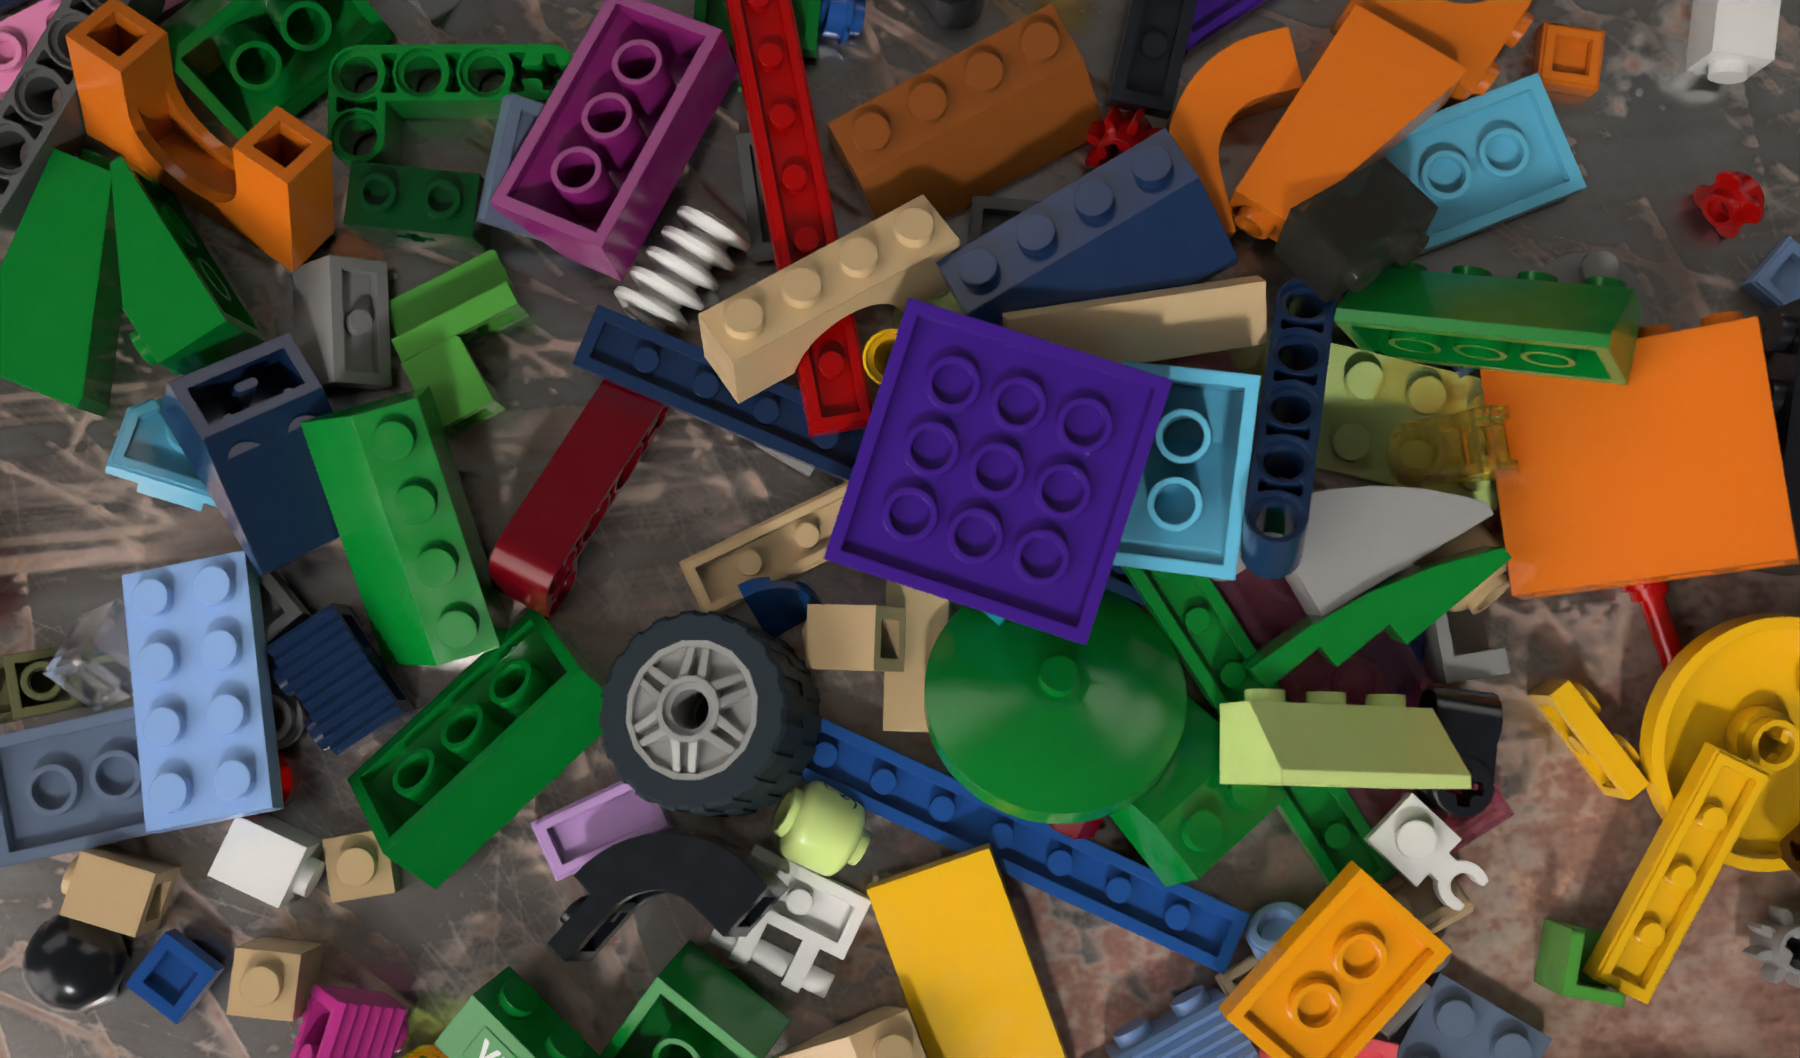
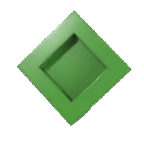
(456, 385)
(1562, 958)

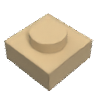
(358, 867)

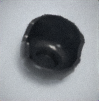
(74, 965)

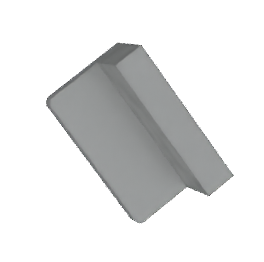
(344, 321)

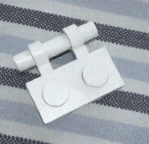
(812, 909)

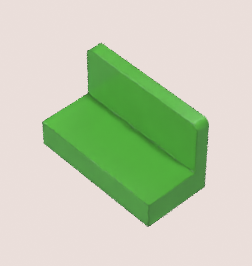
(463, 302)

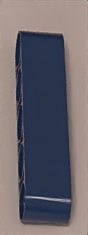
(1292, 395)

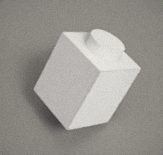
(1732, 38)
(269, 860)

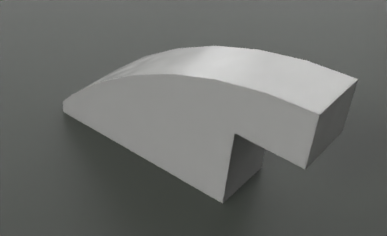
(1369, 535)

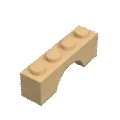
(770, 325)

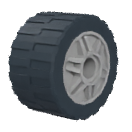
(709, 715)

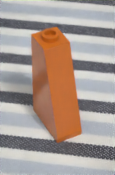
(1349, 113)

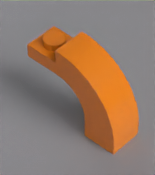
(1235, 83)

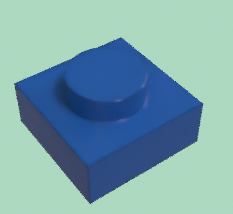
(175, 976)

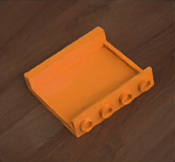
(1646, 474)

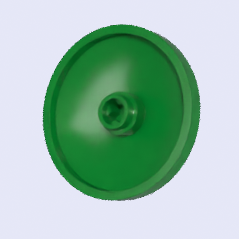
(1054, 722)

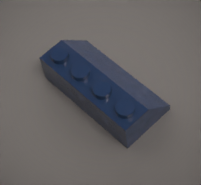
(1108, 234)

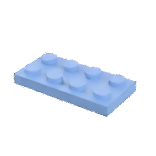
(201, 693)

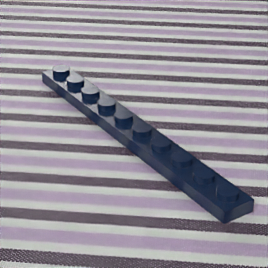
(683, 379)

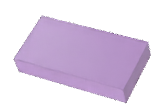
(594, 824)

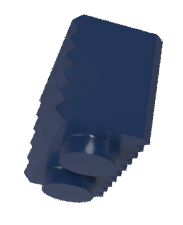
(338, 680)

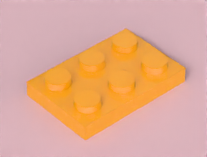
(1335, 973)

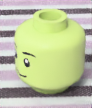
(820, 828)

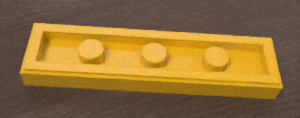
(1676, 873)

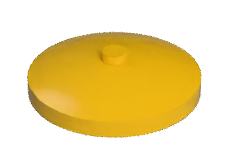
(1743, 696)

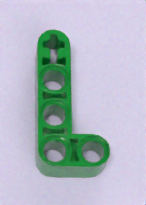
(455, 97)

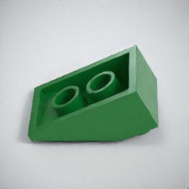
(171, 281)
(1190, 816)
(698, 1013)

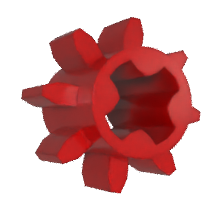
(1117, 134)

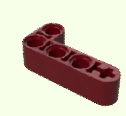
(542, 542)

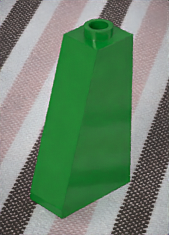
(64, 286)

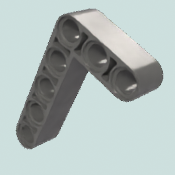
(29, 113)

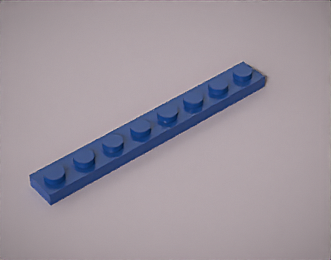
(1027, 850)

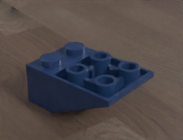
(250, 451)

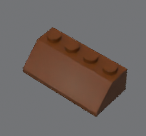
(971, 120)

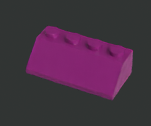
(617, 133)

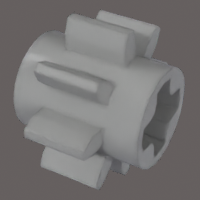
(1769, 942)

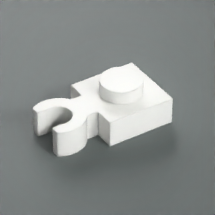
(1419, 846)

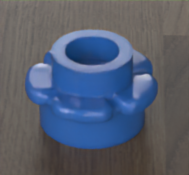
(842, 19)

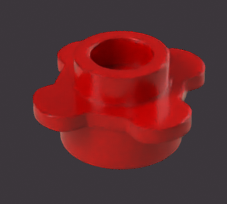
(1731, 202)

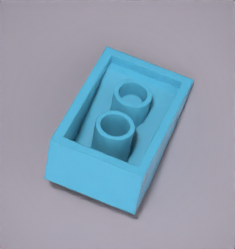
(1195, 475)

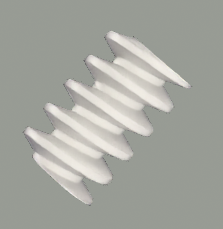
(680, 269)

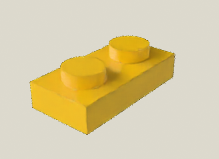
(1604, 756)

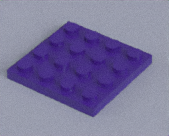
(998, 470)

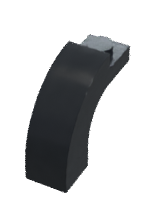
(711, 874)

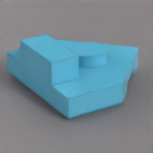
(154, 460)

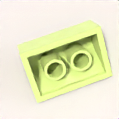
(1336, 743)

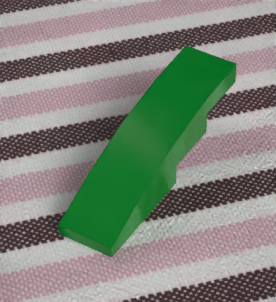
(1399, 605)

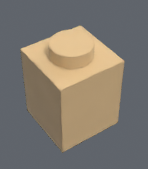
(854, 637)
(118, 890)
(274, 978)

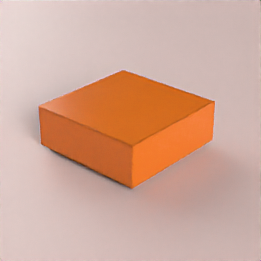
(1568, 58)

